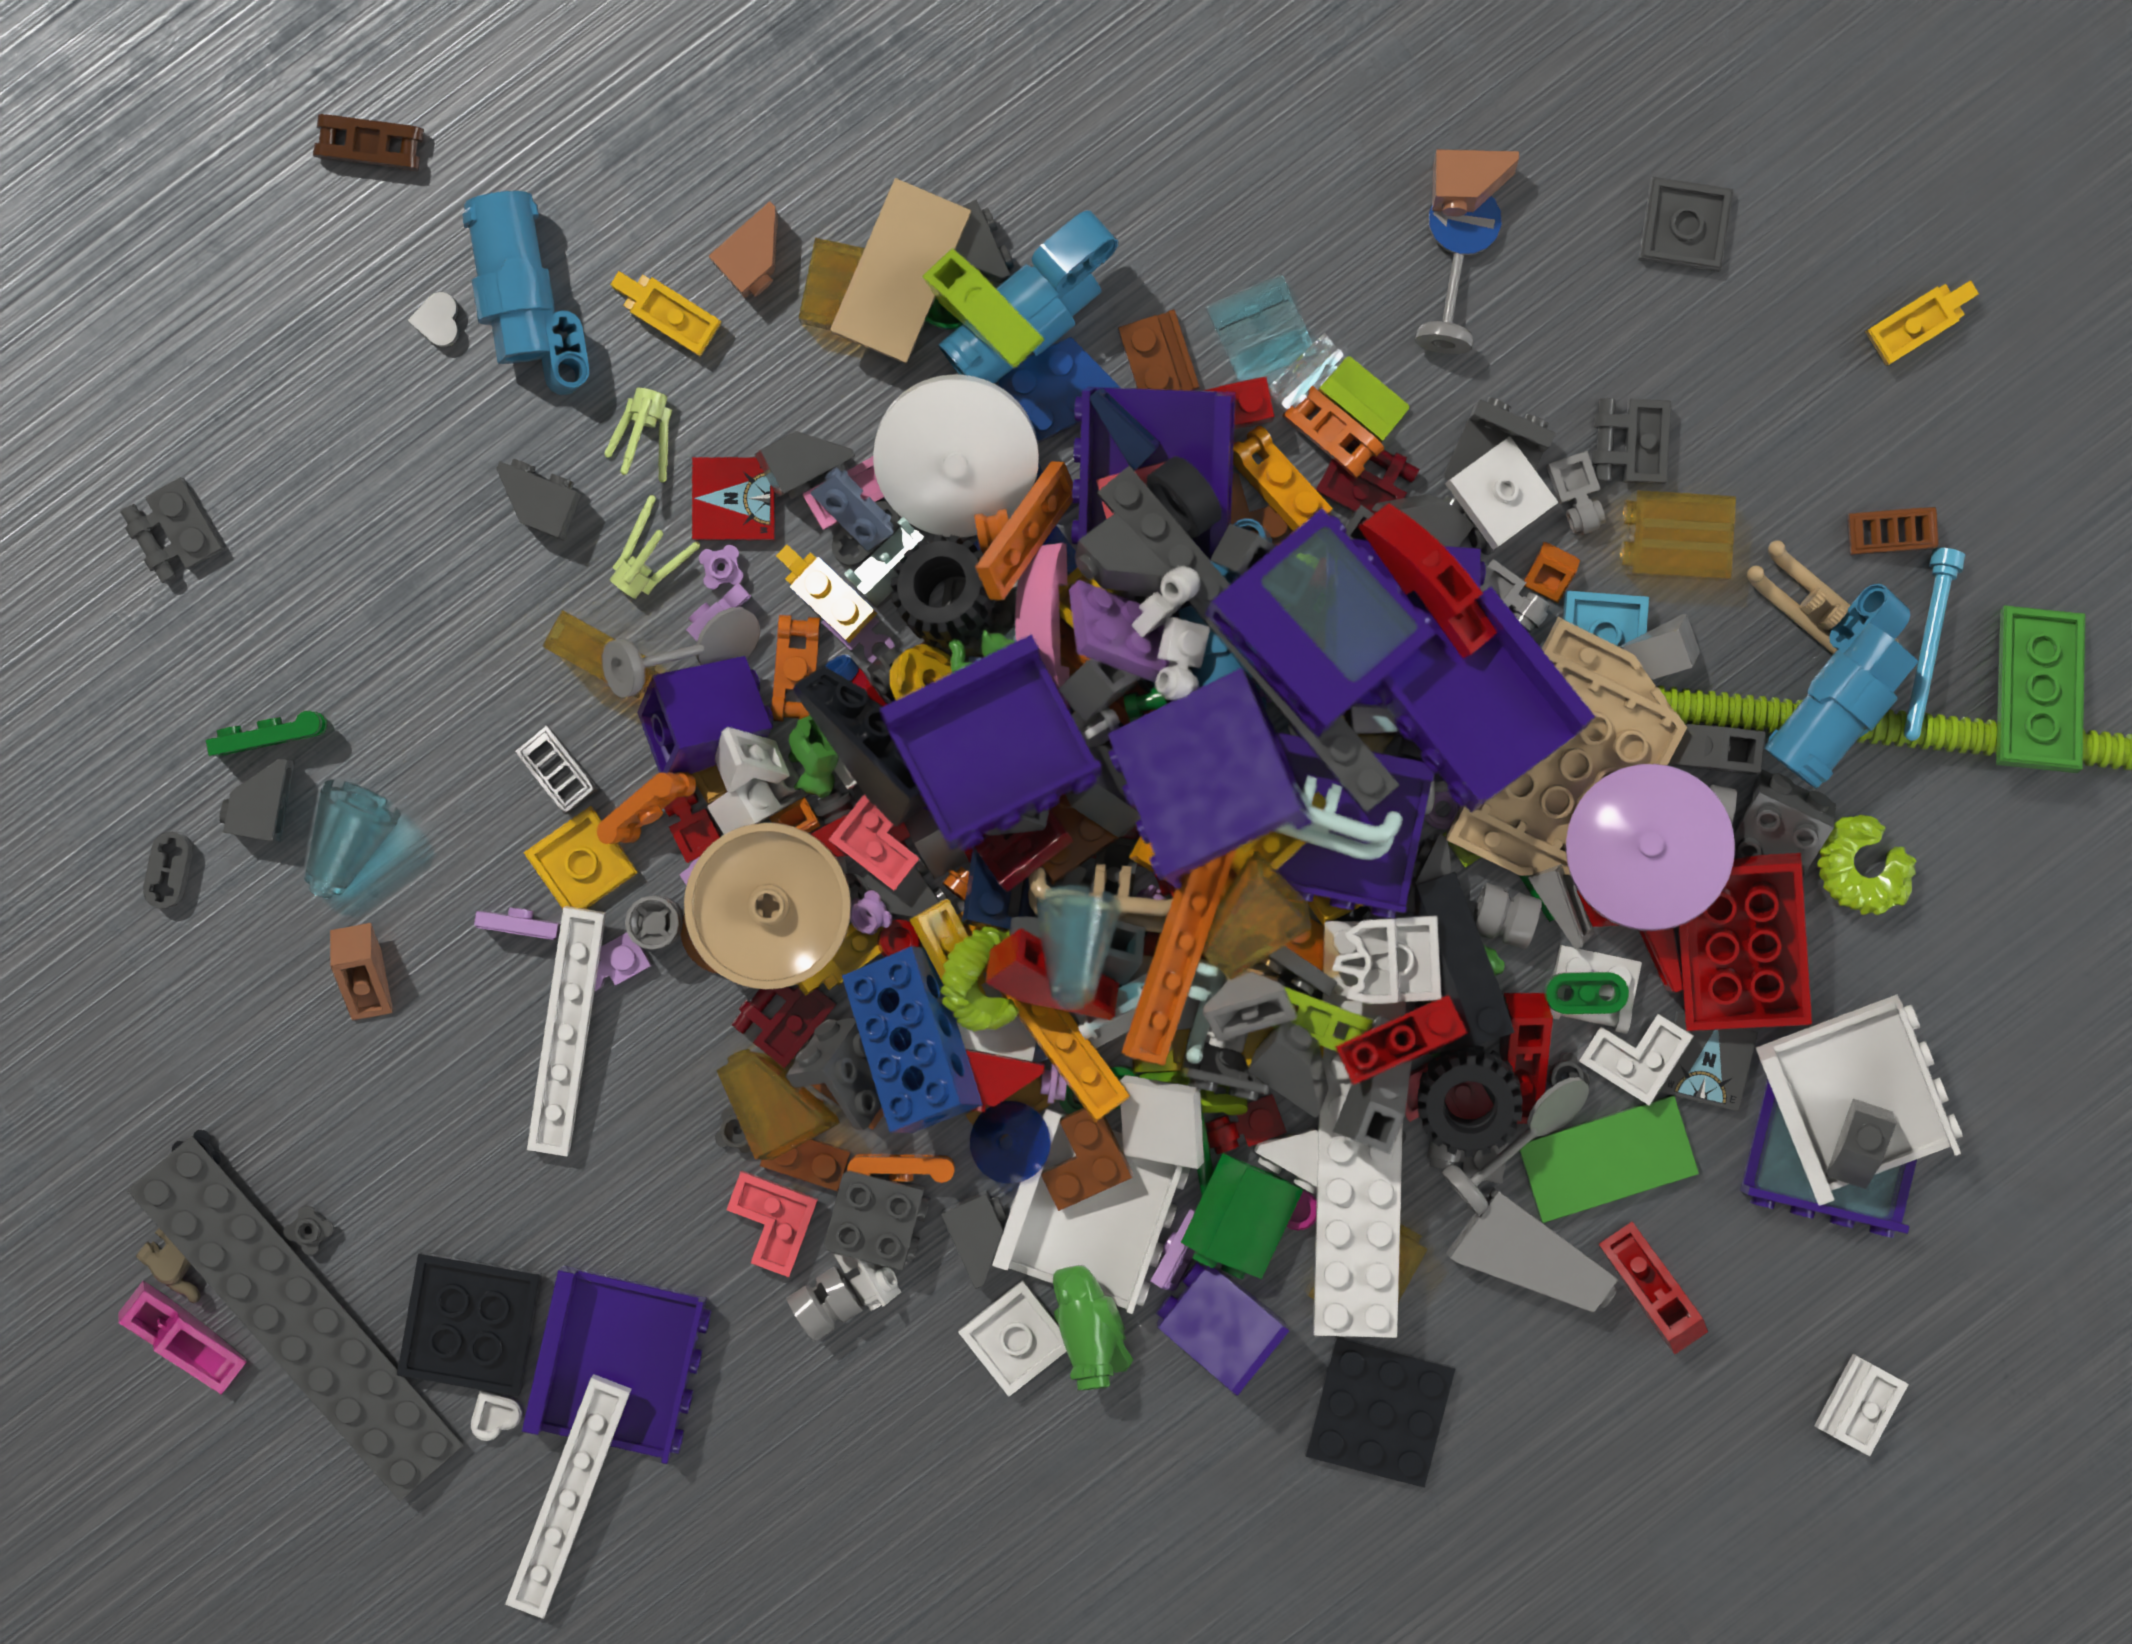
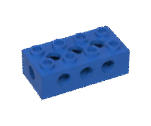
(911, 1041)

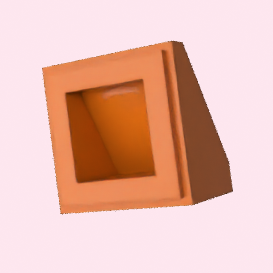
(1551, 572)
(798, 815)

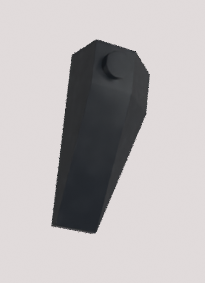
(861, 741)
(1463, 964)

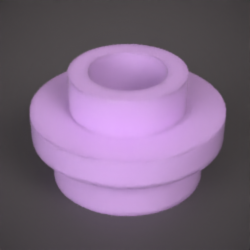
(1446, 821)
(1053, 1085)

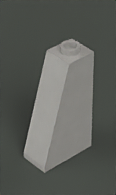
(1529, 1254)

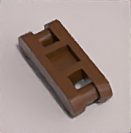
(368, 142)

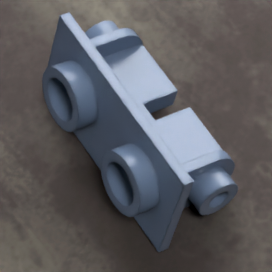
(858, 516)

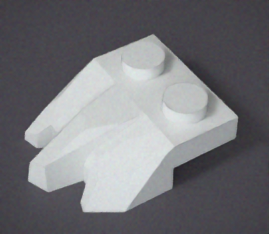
(1393, 960)

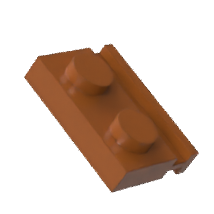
(1158, 353)

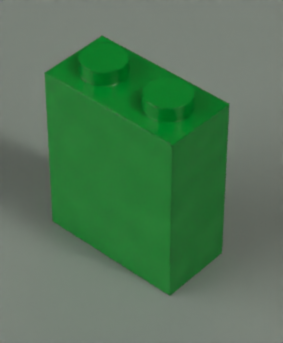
(1241, 1218)

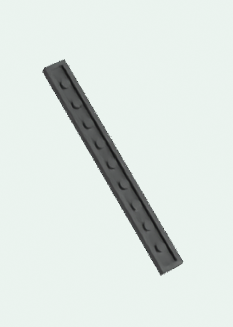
(1339, 745)

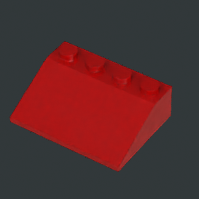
(1749, 950)

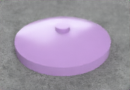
(1650, 847)

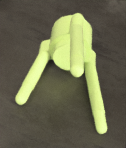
(644, 410)
(632, 573)

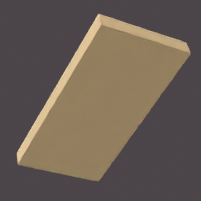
(887, 292)

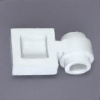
(1176, 589)
(1183, 646)

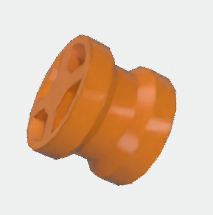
(989, 527)

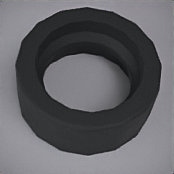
(1185, 495)

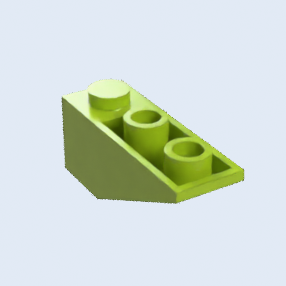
(982, 308)

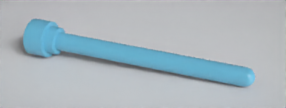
(1945, 565)

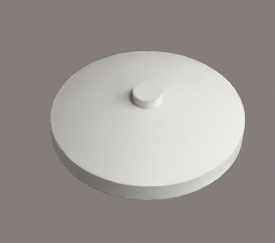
(954, 453)

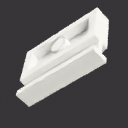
(1861, 1405)

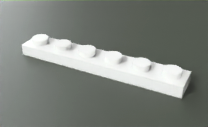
(566, 1031)
(568, 1496)

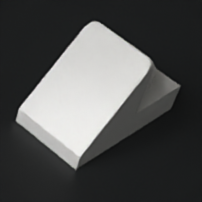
(748, 756)

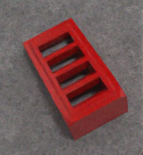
(1664, 955)

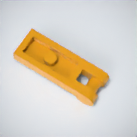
(1277, 479)

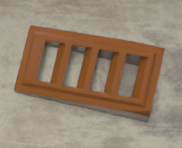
(1928, 529)

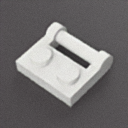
(1581, 960)

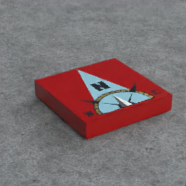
(731, 500)

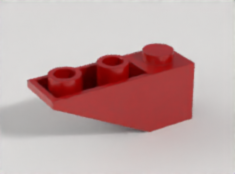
(1401, 1040)

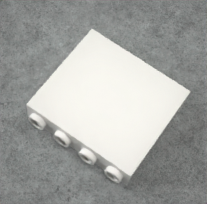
(1863, 1058)
(1107, 1233)

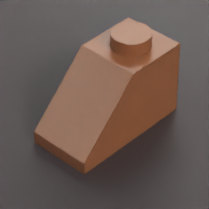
(1469, 178)
(750, 253)
(360, 971)

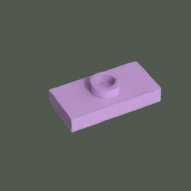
(517, 922)
(1176, 1259)

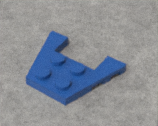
(1049, 385)

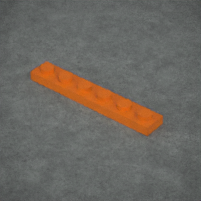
(1176, 961)

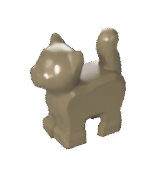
(169, 1266)

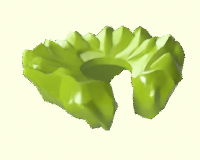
(1847, 885)
(961, 987)

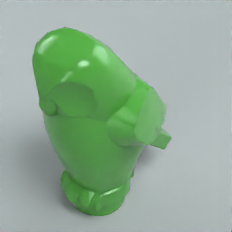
(1089, 1328)

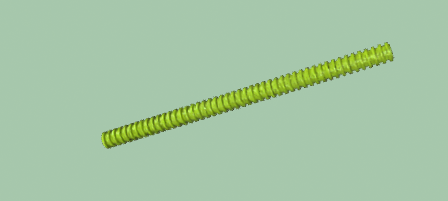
(1935, 732)

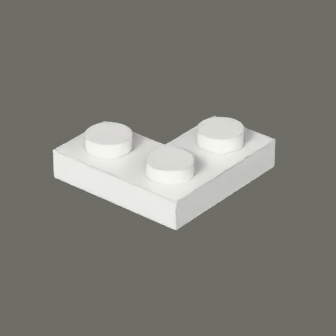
(1638, 1069)

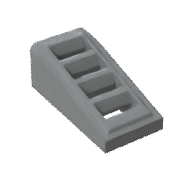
(1563, 903)

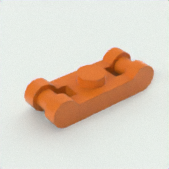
(1334, 431)
(793, 663)
(644, 807)
(904, 1166)

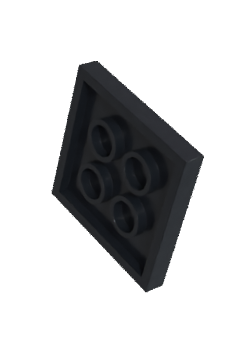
(469, 1324)
(1379, 1411)

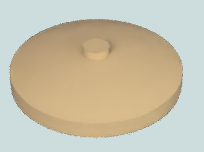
(767, 905)

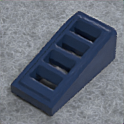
(1128, 433)

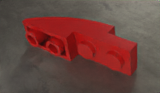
(1433, 572)

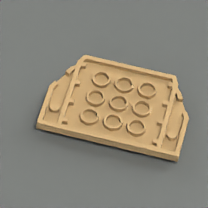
(1633, 725)

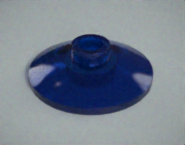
(1029, 1145)

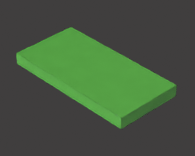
(2041, 689)
(1608, 1159)

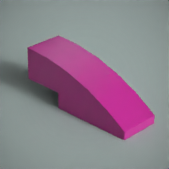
(181, 1337)

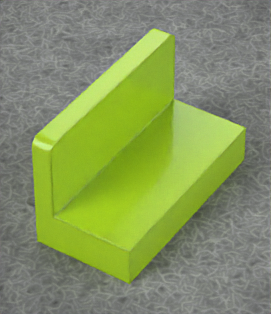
(1364, 398)

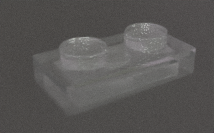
(1315, 363)

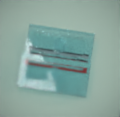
(1260, 328)

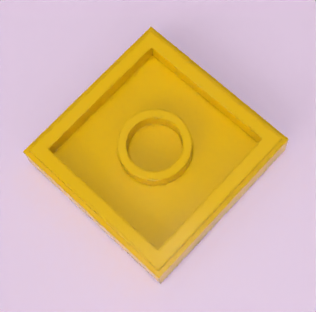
(578, 864)

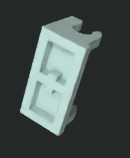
(875, 573)

